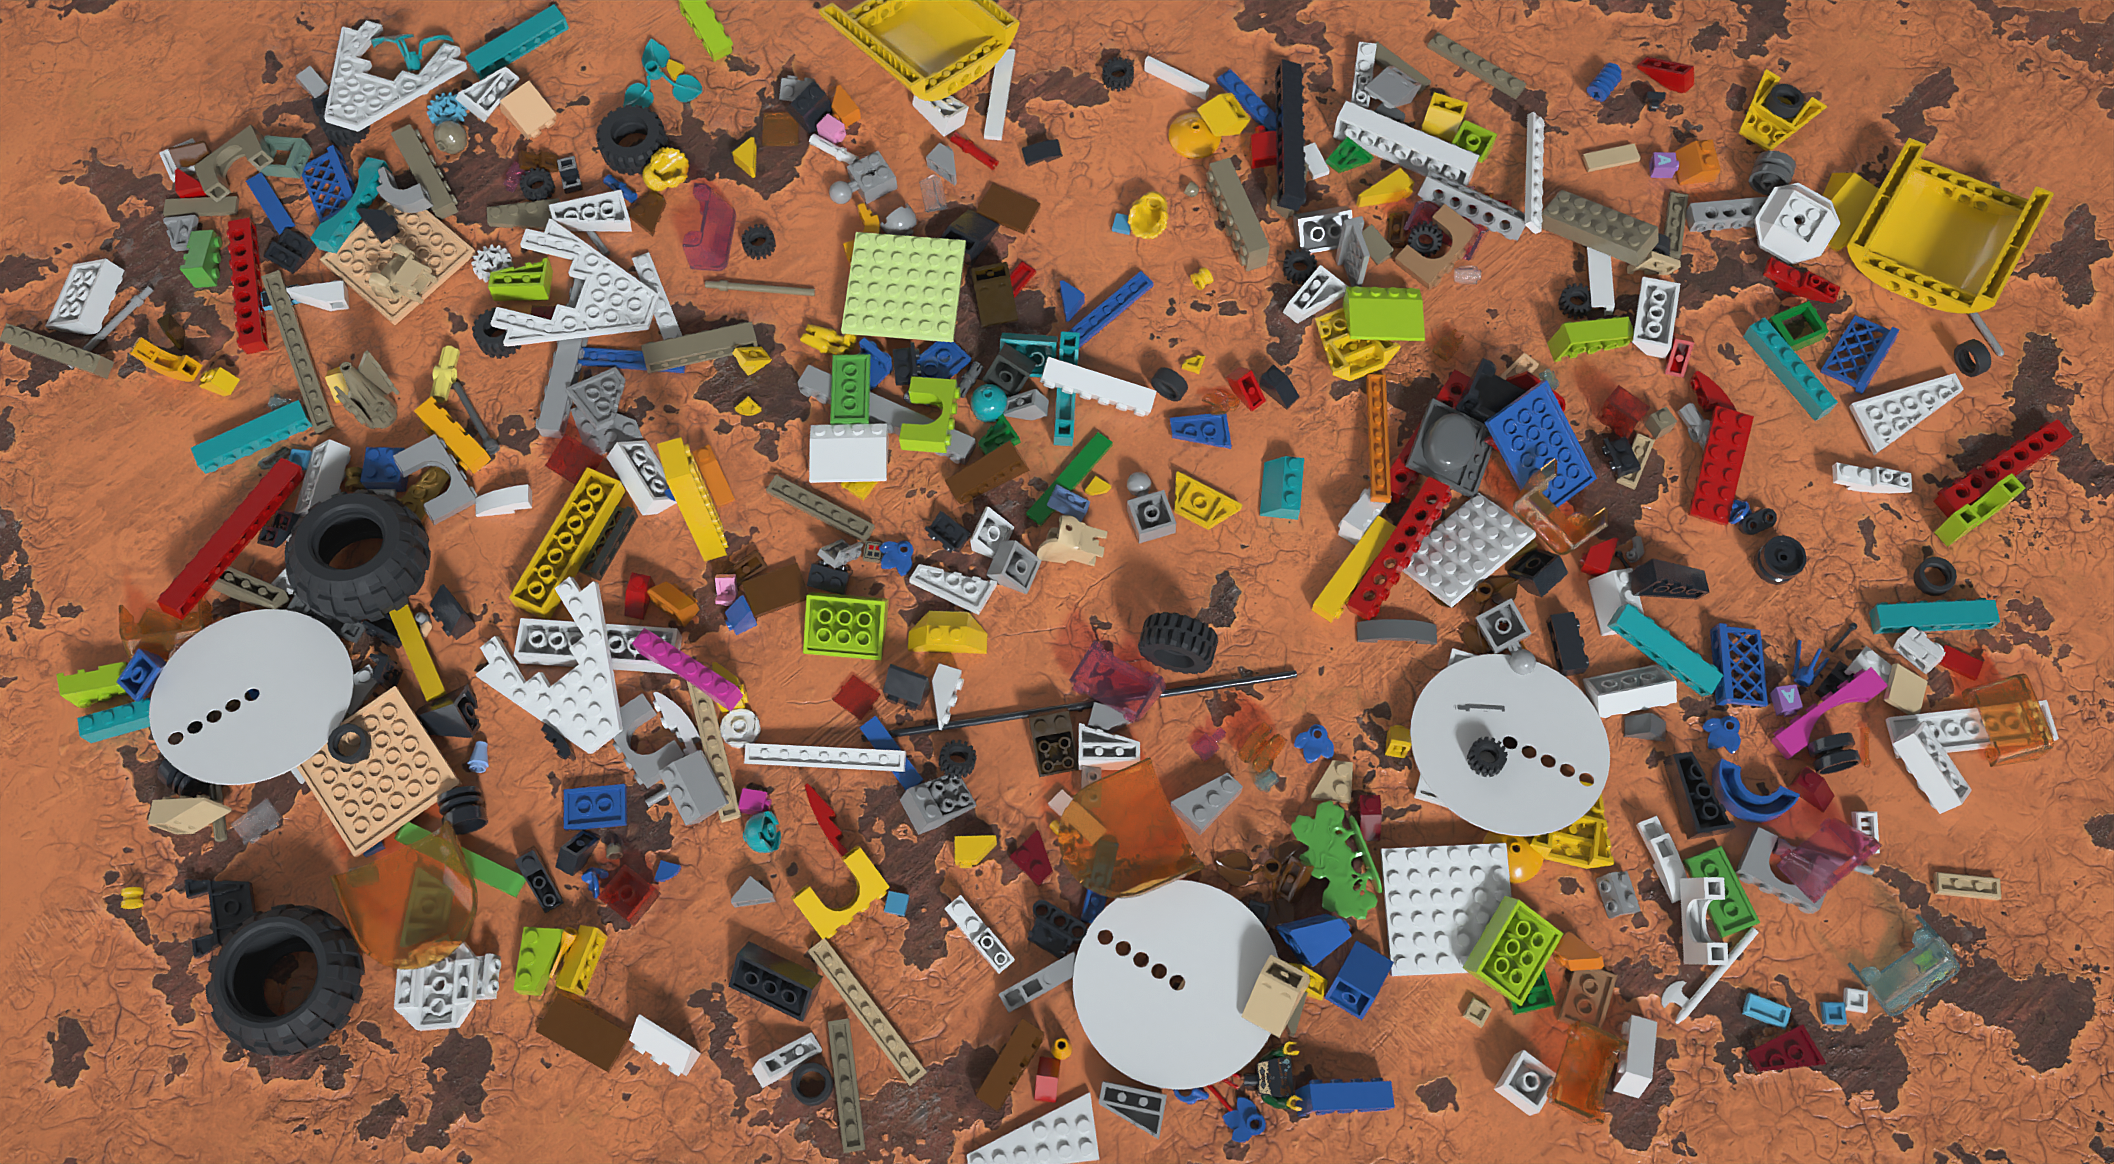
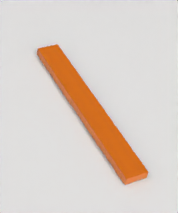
(1378, 438)

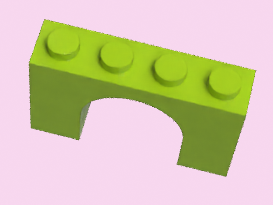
(936, 435)
(1972, 516)

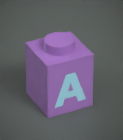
(1663, 165)
(1786, 700)

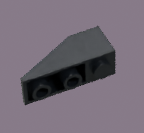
(539, 879)

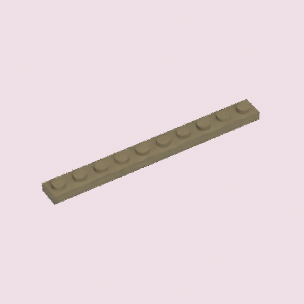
(298, 352)

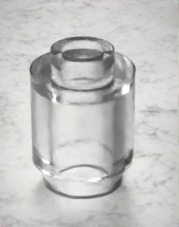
(1467, 275)

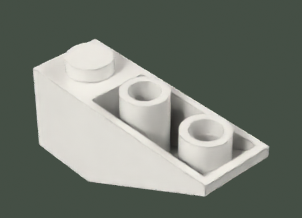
(327, 296)
(945, 686)

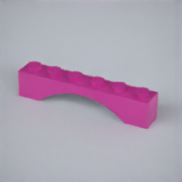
(703, 678)
(1861, 689)

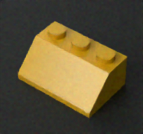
(581, 960)

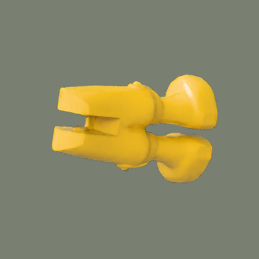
(821, 339)

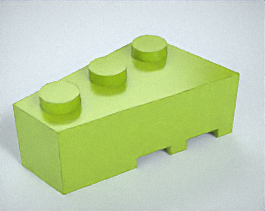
(522, 283)
(92, 686)
(536, 959)

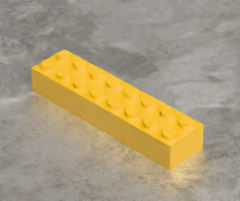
(567, 543)

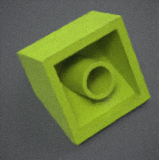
(1475, 139)

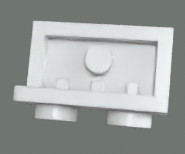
(488, 976)

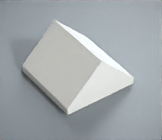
(989, 533)

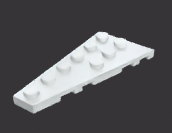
(1896, 412)

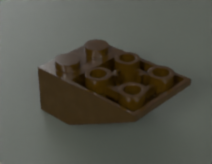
(994, 294)
(1053, 741)

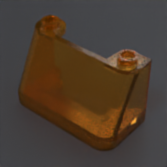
(2011, 720)
(1585, 1072)

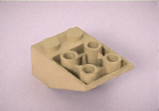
(186, 813)
(1275, 995)

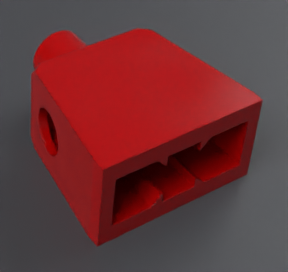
(1262, 148)

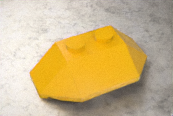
(948, 633)

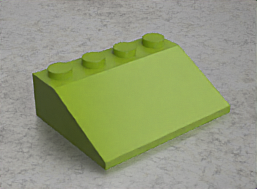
(1384, 313)
(845, 625)
(1513, 950)

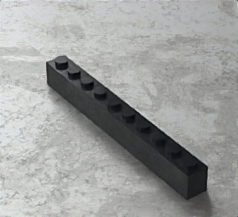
(1289, 135)

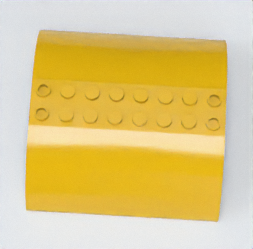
(928, 43)
(1943, 234)

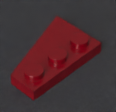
(1786, 1051)

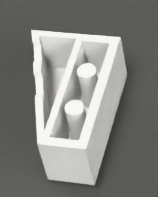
(1636, 1064)

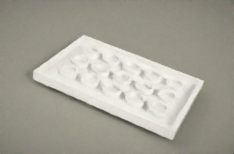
(1467, 549)

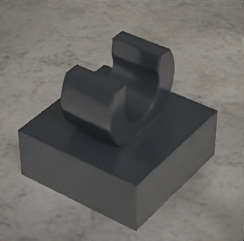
(1654, 99)

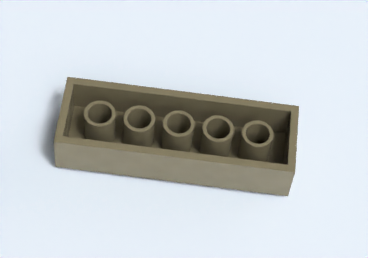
(1237, 215)
(1600, 228)

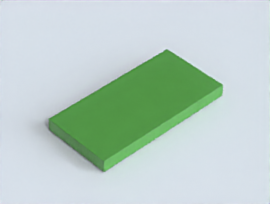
(850, 389)
(1734, 911)

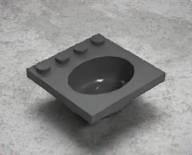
(1451, 448)

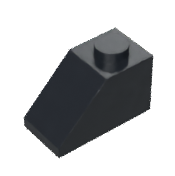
(379, 223)
(1279, 387)
(576, 852)

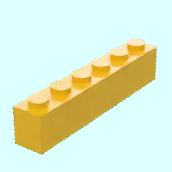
(1352, 571)

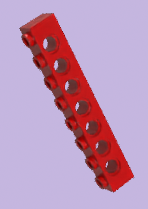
(247, 286)
(1456, 383)
(2028, 453)
(1419, 507)

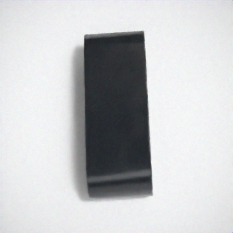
(1053, 913)

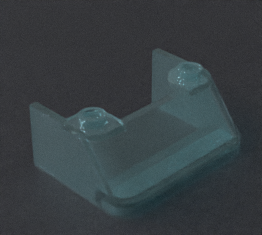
(1912, 974)

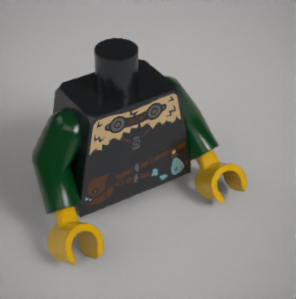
(1274, 1078)

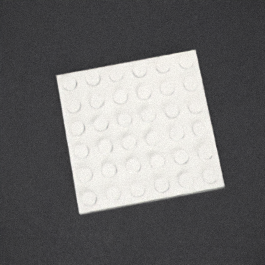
(1440, 903)

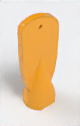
(568, 937)

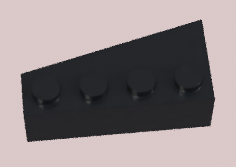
(1668, 580)

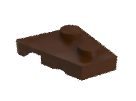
(648, 211)

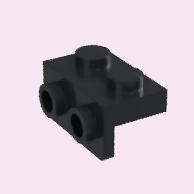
(948, 532)
(828, 578)
(384, 630)

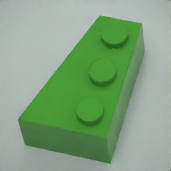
(203, 258)

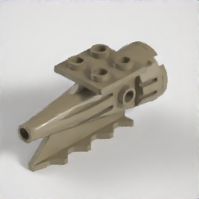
(368, 393)

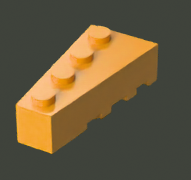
(461, 446)

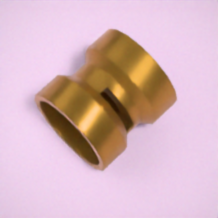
(353, 477)

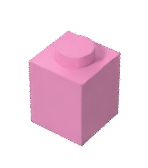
(831, 129)

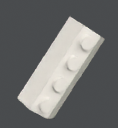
(1656, 316)
(323, 475)
(641, 475)
(1631, 690)
(1932, 768)

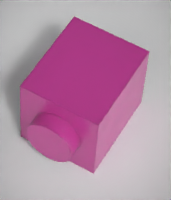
(754, 801)

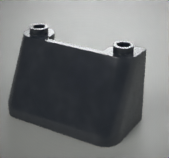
(1487, 393)

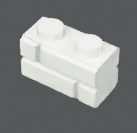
(1919, 650)

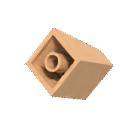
(527, 110)

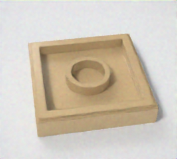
(1905, 690)

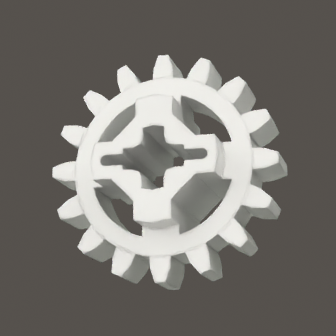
(482, 265)

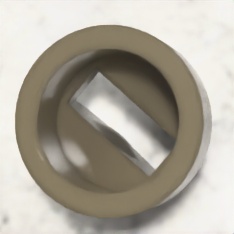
(1192, 189)
(614, 851)

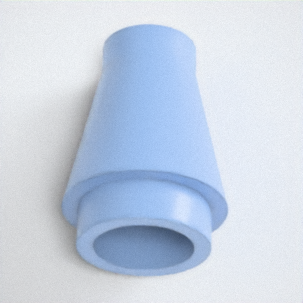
(479, 758)

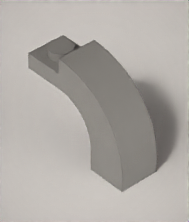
(408, 200)

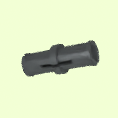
(969, 378)

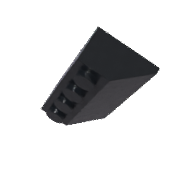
(775, 981)

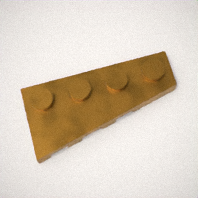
(429, 487)

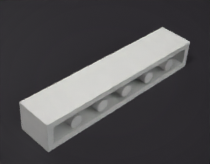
(1097, 386)

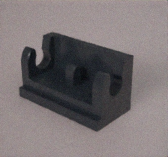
(1050, 939)

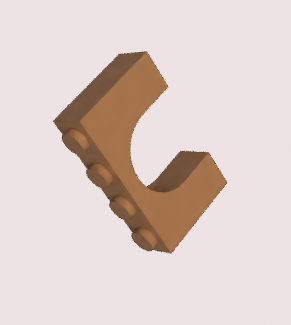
(1429, 271)

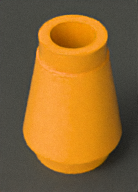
(1061, 1053)

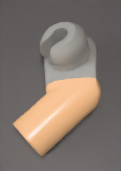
(424, 623)

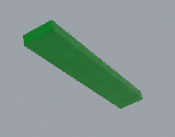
(1071, 476)

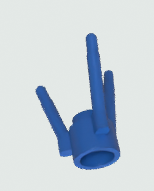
(1805, 676)

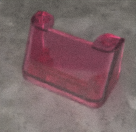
(711, 245)
(1116, 683)
(1827, 857)

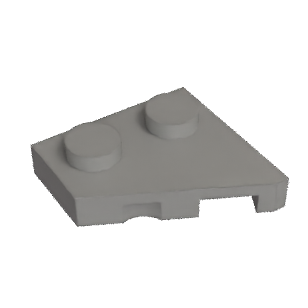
(180, 229)

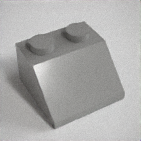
(1014, 566)

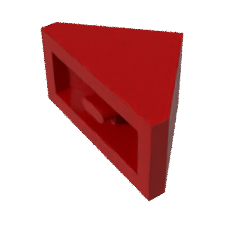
(187, 186)
(1047, 1079)

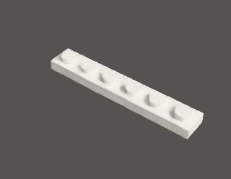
(663, 311)

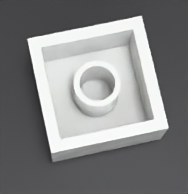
(1526, 1082)

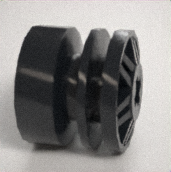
(180, 782)
(463, 809)

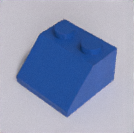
(141, 674)

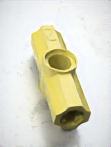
(445, 374)

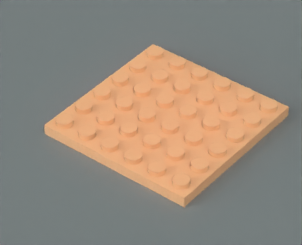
(421, 233)
(388, 786)

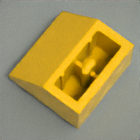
(1224, 115)
(1444, 117)

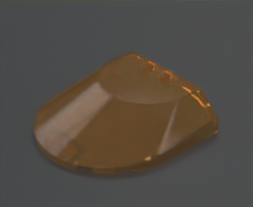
(1124, 835)
(412, 902)

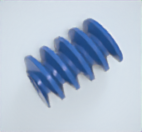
(1604, 82)

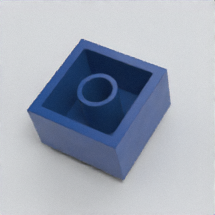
(381, 471)

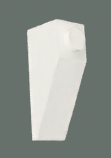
(786, 1059)

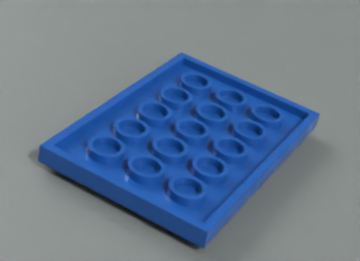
(1533, 434)

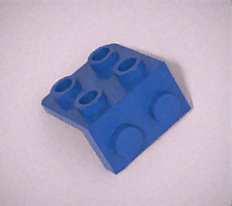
(880, 362)

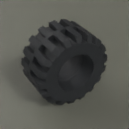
(341, 135)
(491, 345)

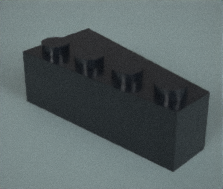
(1695, 798)

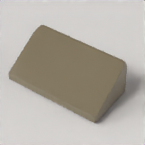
(1377, 246)

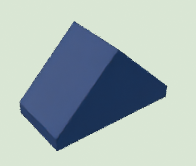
(1071, 299)

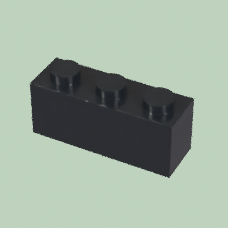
(1567, 644)

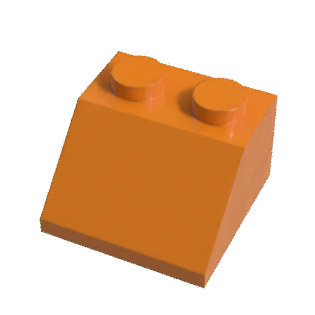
(1697, 163)
(673, 602)

